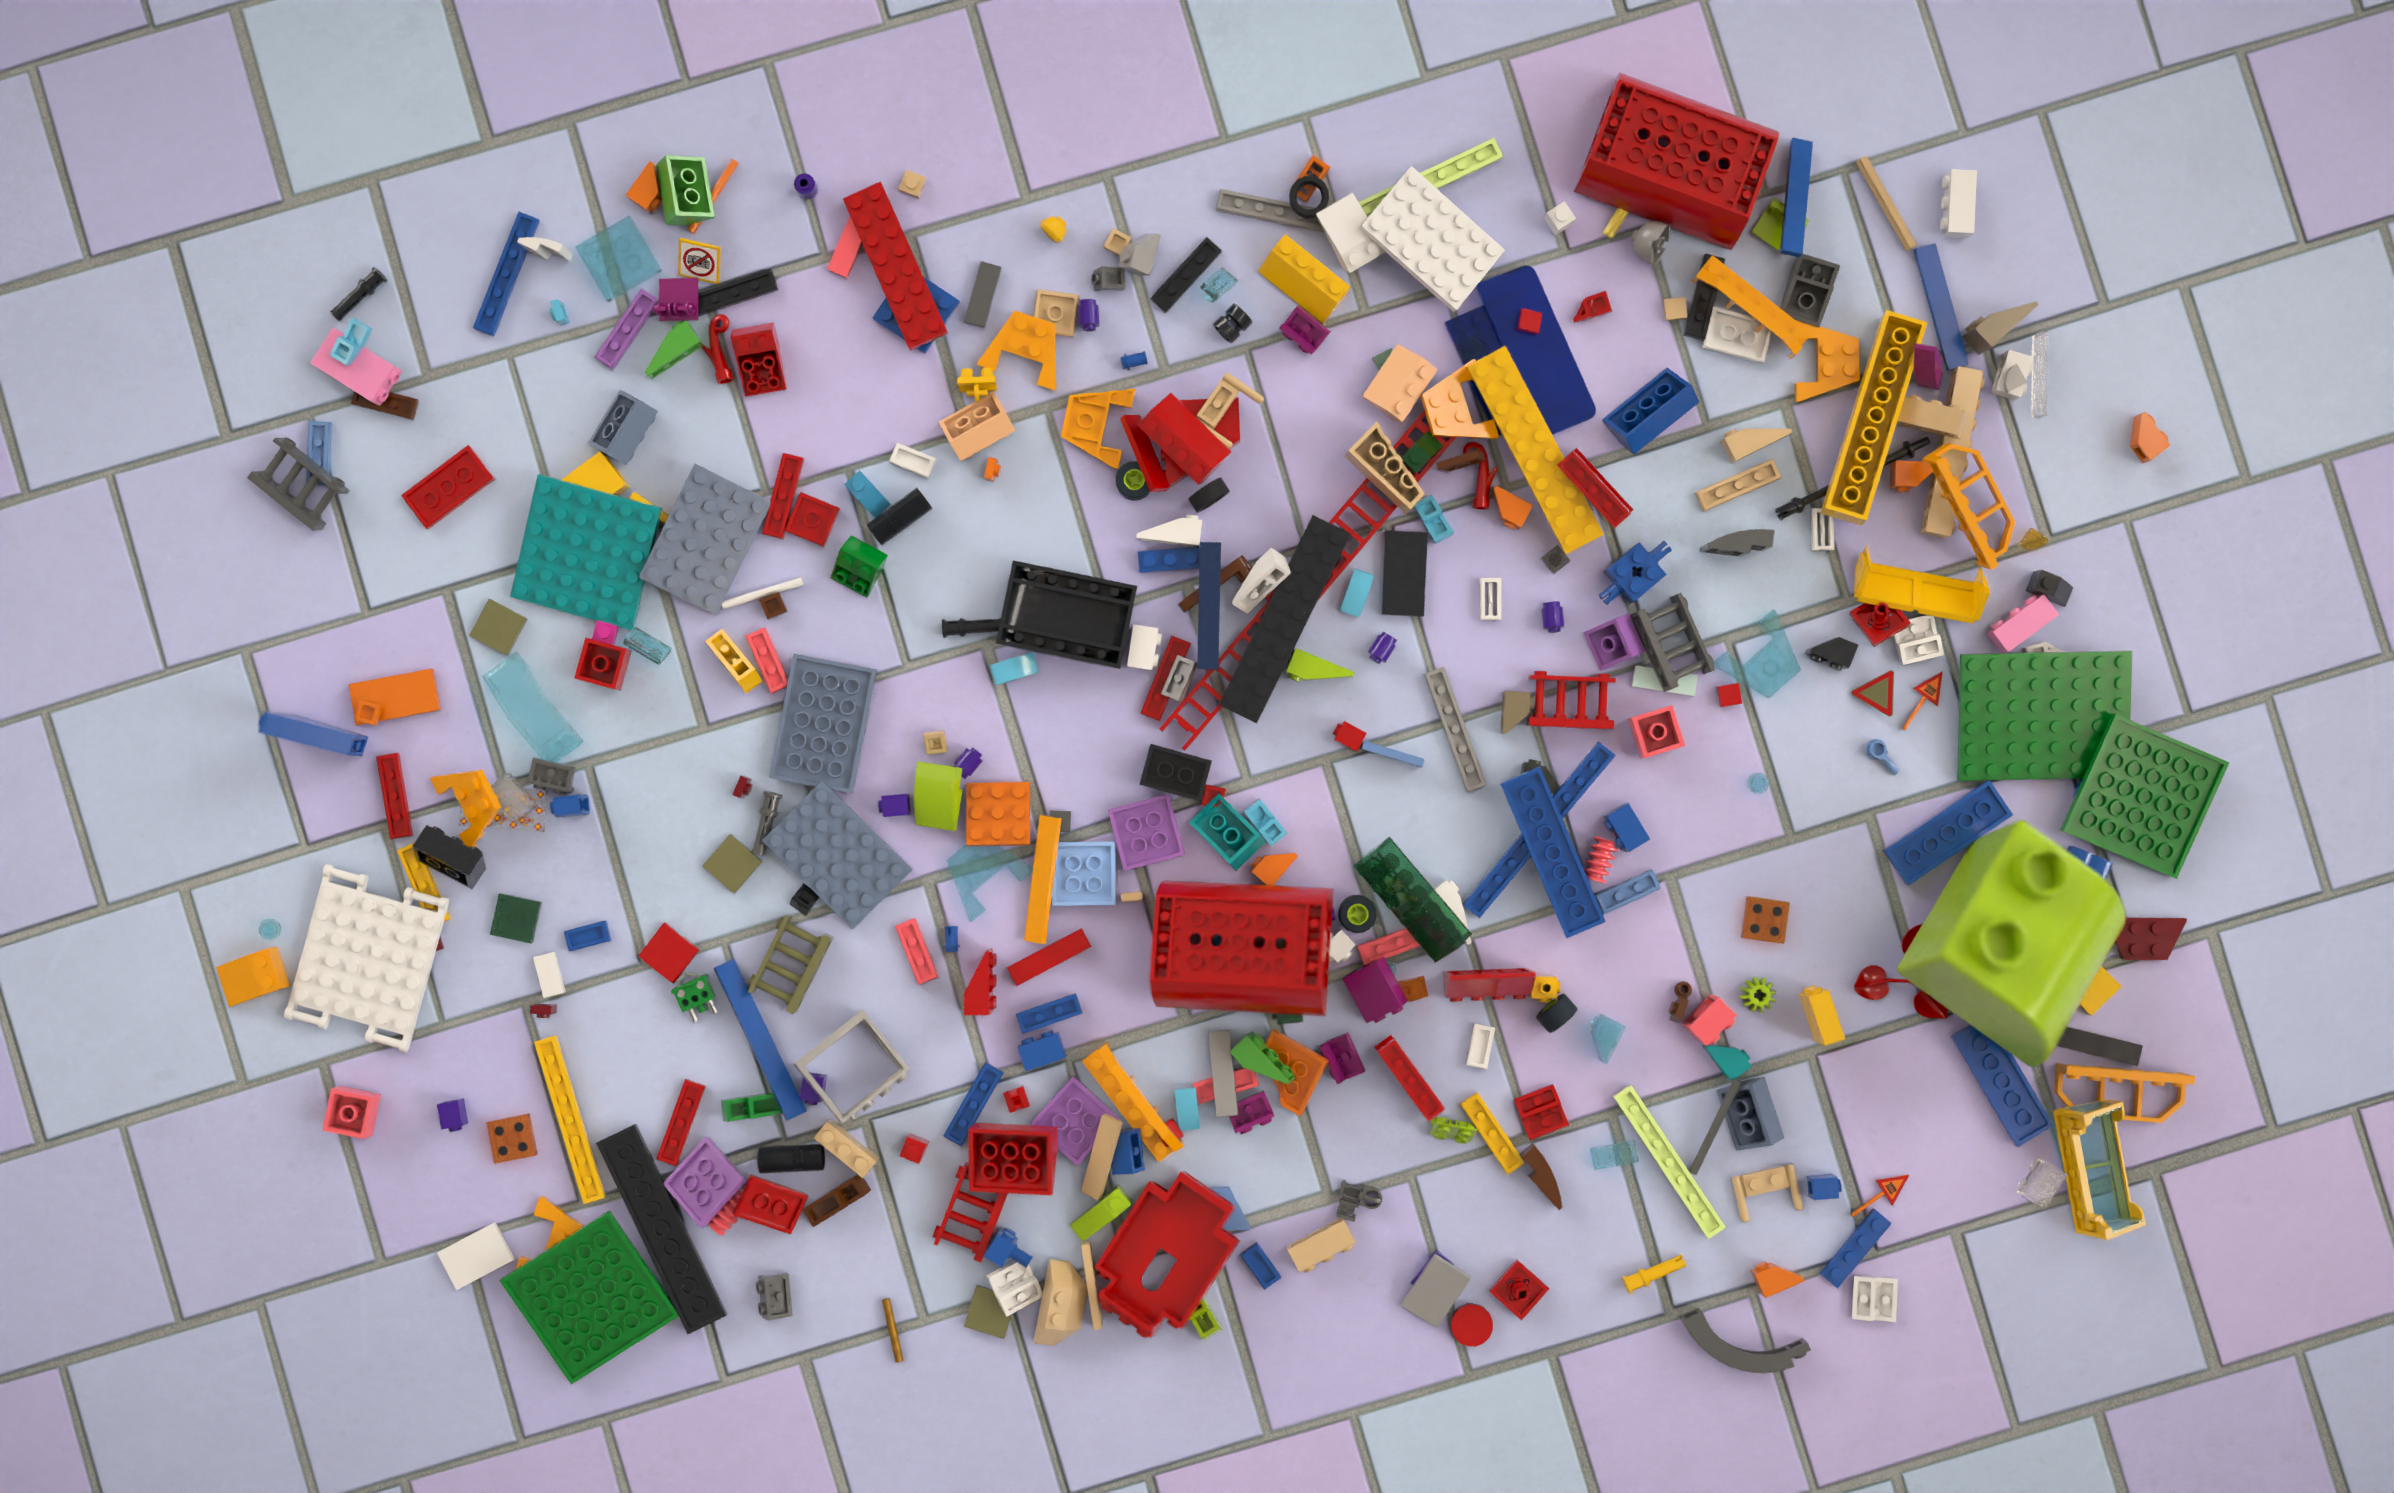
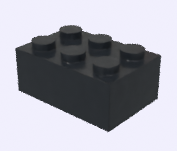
(1175, 772)
(449, 856)

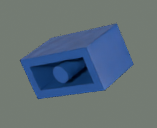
(1626, 828)
(1042, 1050)
(1128, 1153)

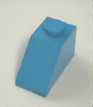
(867, 494)

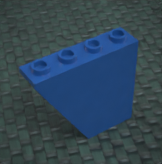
(312, 733)

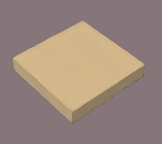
(1058, 309)

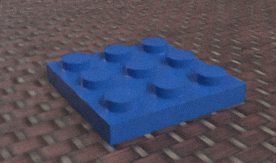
(944, 301)

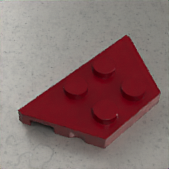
(2149, 938)

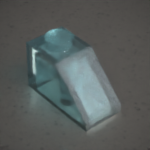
(1606, 1036)

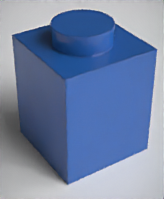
(1823, 1186)

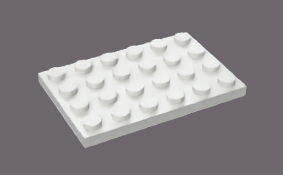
(1432, 239)

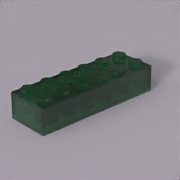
(1412, 900)

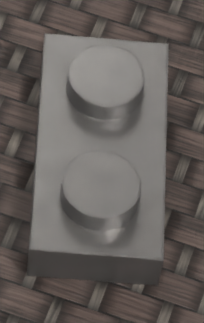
(1179, 678)

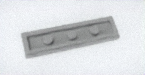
(1223, 1073)

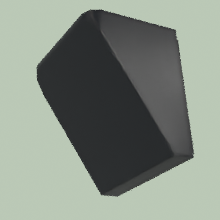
(804, 899)

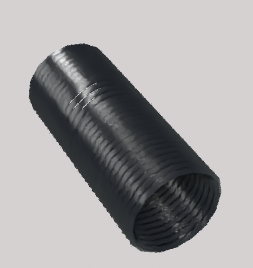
(904, 514)
(785, 1158)

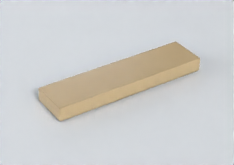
(1737, 485)
(1101, 1156)
(1091, 1285)

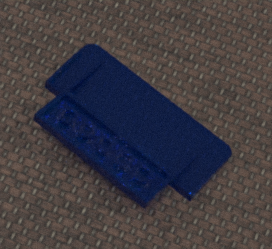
(1541, 358)

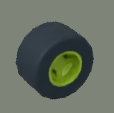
(1126, 481)
(1363, 916)
(1556, 1013)

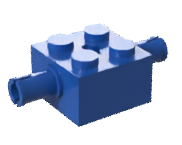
(1648, 573)

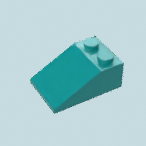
(1227, 832)

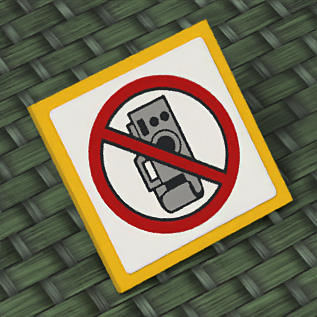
(699, 261)

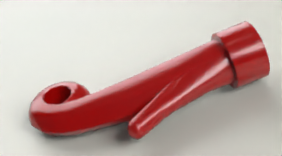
(716, 355)
(1484, 478)

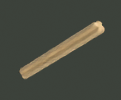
(1886, 203)

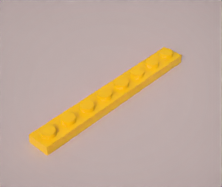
(570, 1119)

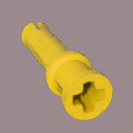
(1644, 1277)

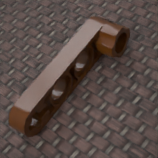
(1239, 568)

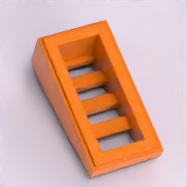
(1319, 163)

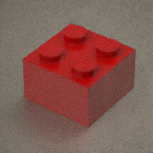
(603, 664)

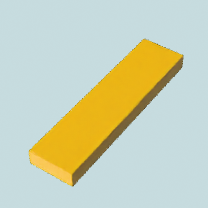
(419, 877)
(1492, 1133)

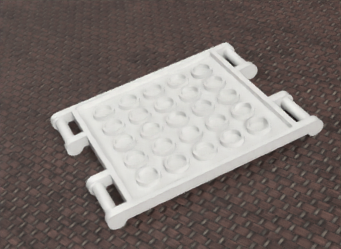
(367, 958)

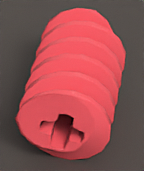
(1600, 859)
(725, 1216)

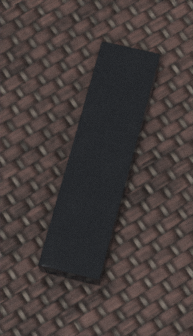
(1186, 275)
(736, 292)
(1701, 306)
(2100, 1046)

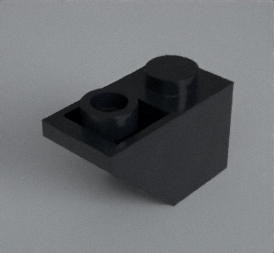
(1836, 652)

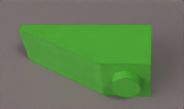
(675, 347)

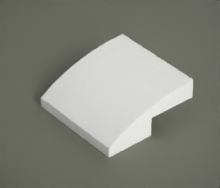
(544, 247)
(1918, 640)
(1014, 1287)
(1875, 1298)

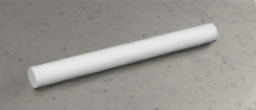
(762, 593)

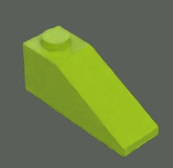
(1310, 667)
(1101, 1213)

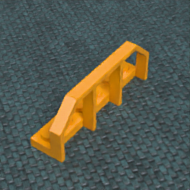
(1754, 303)
(1959, 503)
(2117, 1075)
(1131, 1102)

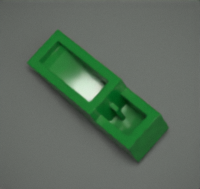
(749, 1107)

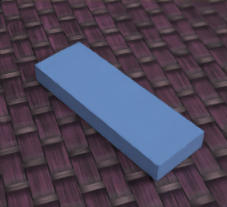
(319, 446)
(1393, 754)
(1627, 891)

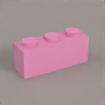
(2022, 623)

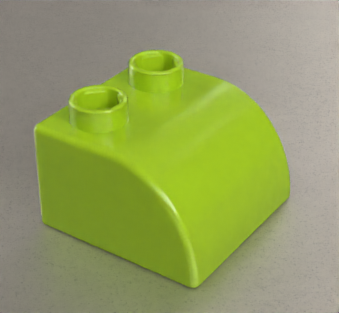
(2016, 939)

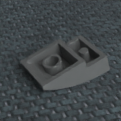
(1809, 289)
(1741, 542)

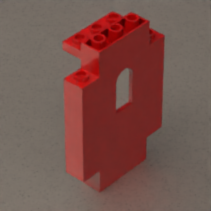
(1185, 1224)

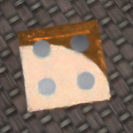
(1765, 919)
(511, 1138)

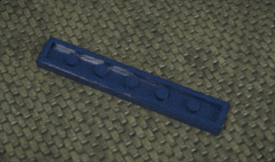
(1209, 605)

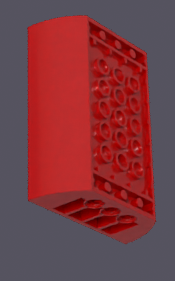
(1671, 180)
(1236, 972)

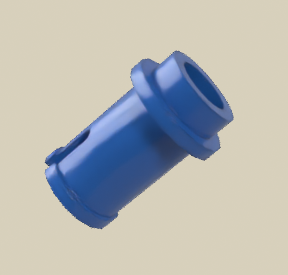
(1133, 360)
(951, 939)

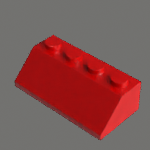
(1184, 438)

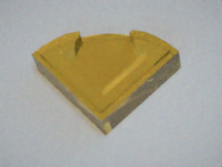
(2033, 540)

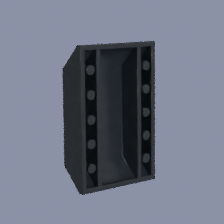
(1066, 615)

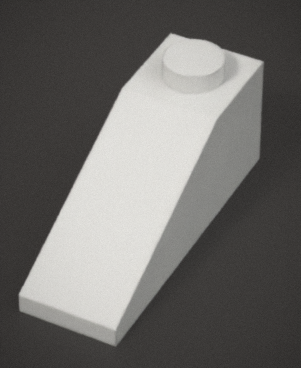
(1178, 532)
(1262, 579)
(1449, 894)

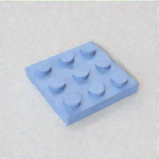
(1085, 874)

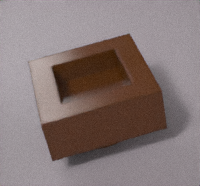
(773, 605)

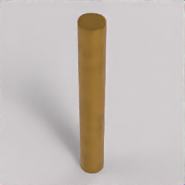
(892, 1330)

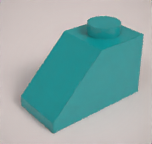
(1729, 1060)

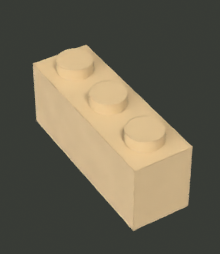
(1932, 417)
(846, 1148)
(1321, 1245)

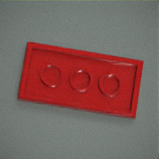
(448, 487)

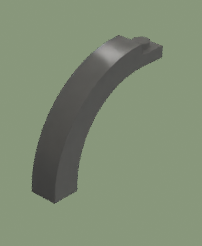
(1741, 1359)

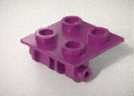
(677, 299)

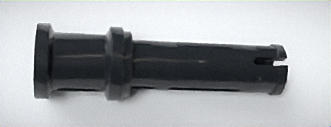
(365, 287)
(963, 627)

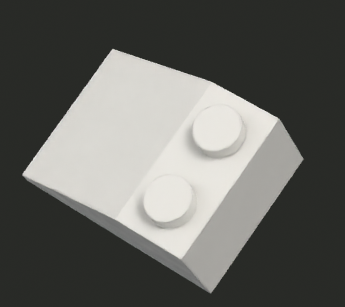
(1342, 227)

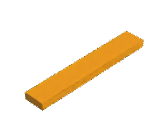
(1042, 879)

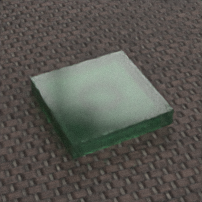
(515, 918)

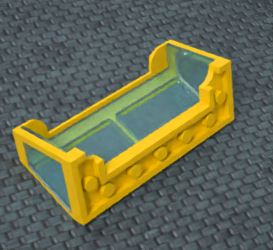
(2096, 1169)

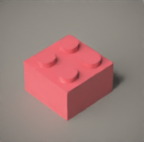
(1656, 732)
(1709, 1020)
(351, 1112)

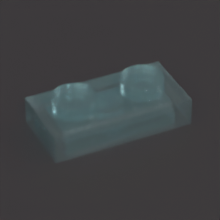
(647, 645)

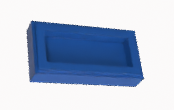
(587, 936)
(1260, 1265)

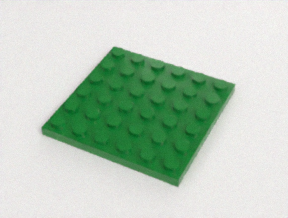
(2144, 796)
(590, 1297)

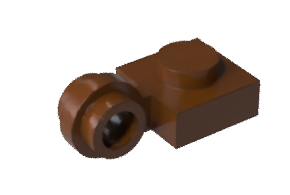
(1678, 1008)

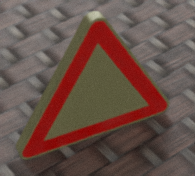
(1878, 693)

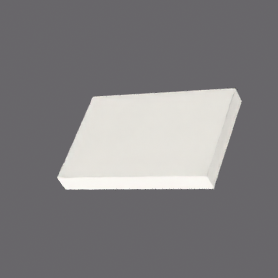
(1735, 336)
(475, 1255)

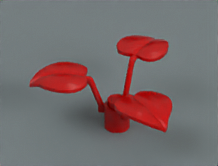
(1873, 984)

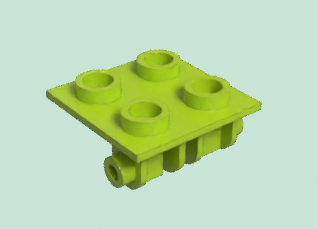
(1770, 224)
(1460, 1133)

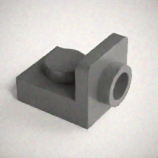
(1108, 278)

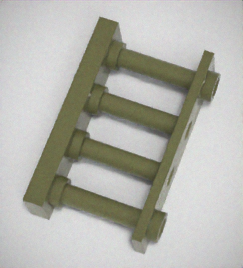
(801, 981)

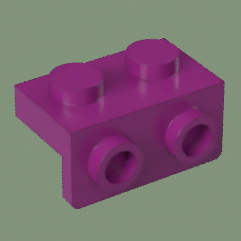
(1304, 330)
(1342, 1058)
(1251, 1112)

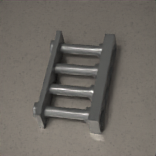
(280, 492)
(1659, 658)

